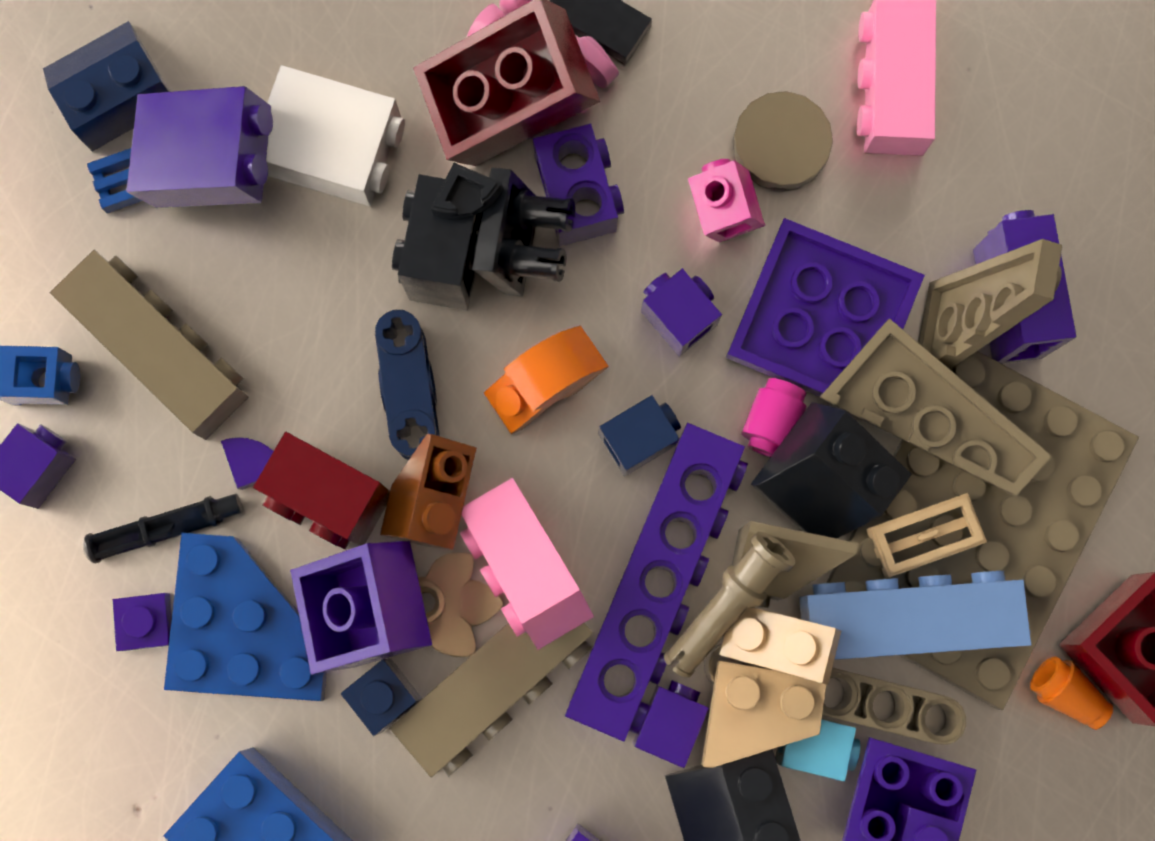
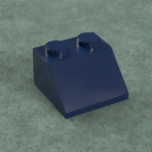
(101, 85)

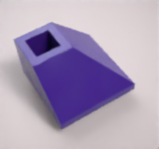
(908, 796)

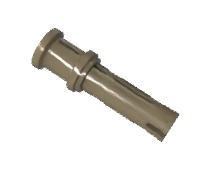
(742, 588)

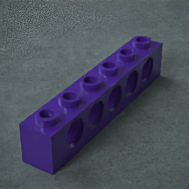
(695, 453)

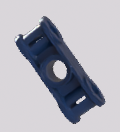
(405, 380)

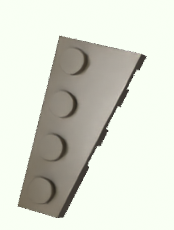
(987, 300)
(927, 405)

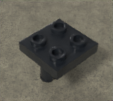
(504, 244)

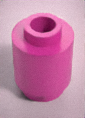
(773, 415)

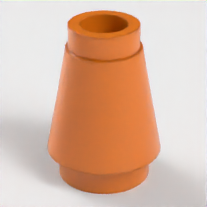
(1070, 692)

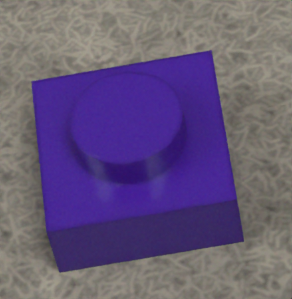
(142, 621)

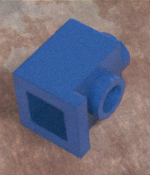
(23, 367)

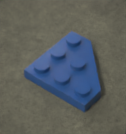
(234, 627)

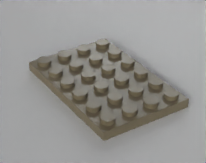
(1027, 535)

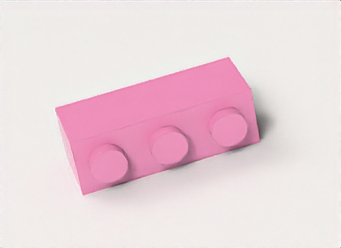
(898, 77)
(523, 565)

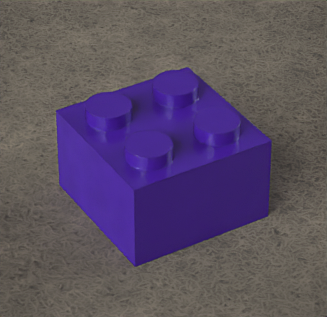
(360, 606)

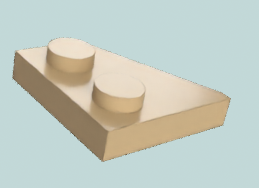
(759, 712)

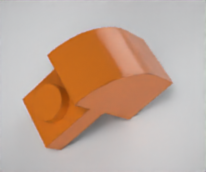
(545, 376)

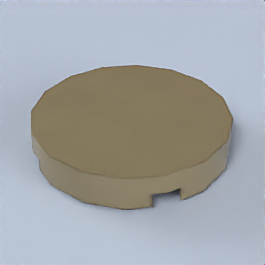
(783, 140)

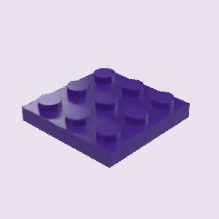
(818, 307)

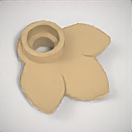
(458, 604)

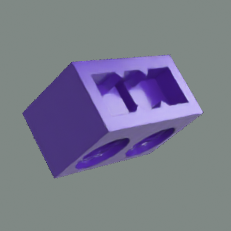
(581, 183)

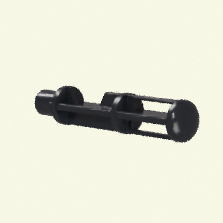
(153, 529)

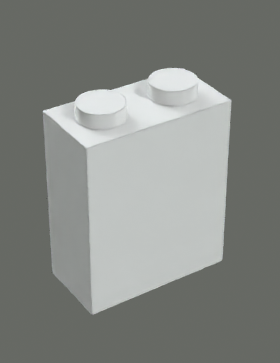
(331, 135)

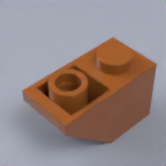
(430, 494)

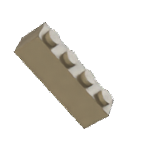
(149, 344)
(480, 693)

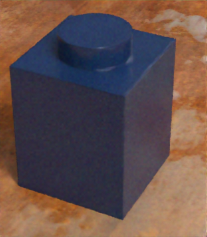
(640, 434)
(381, 696)

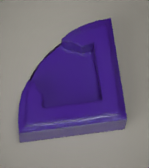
(246, 459)

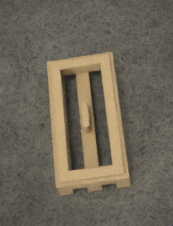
(884, 550)

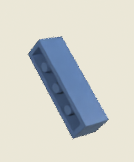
(922, 617)

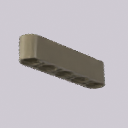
(858, 700)

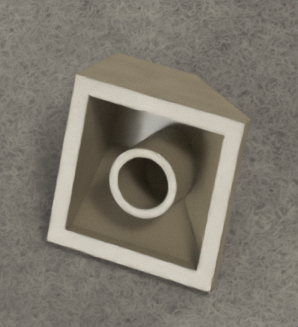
(812, 552)

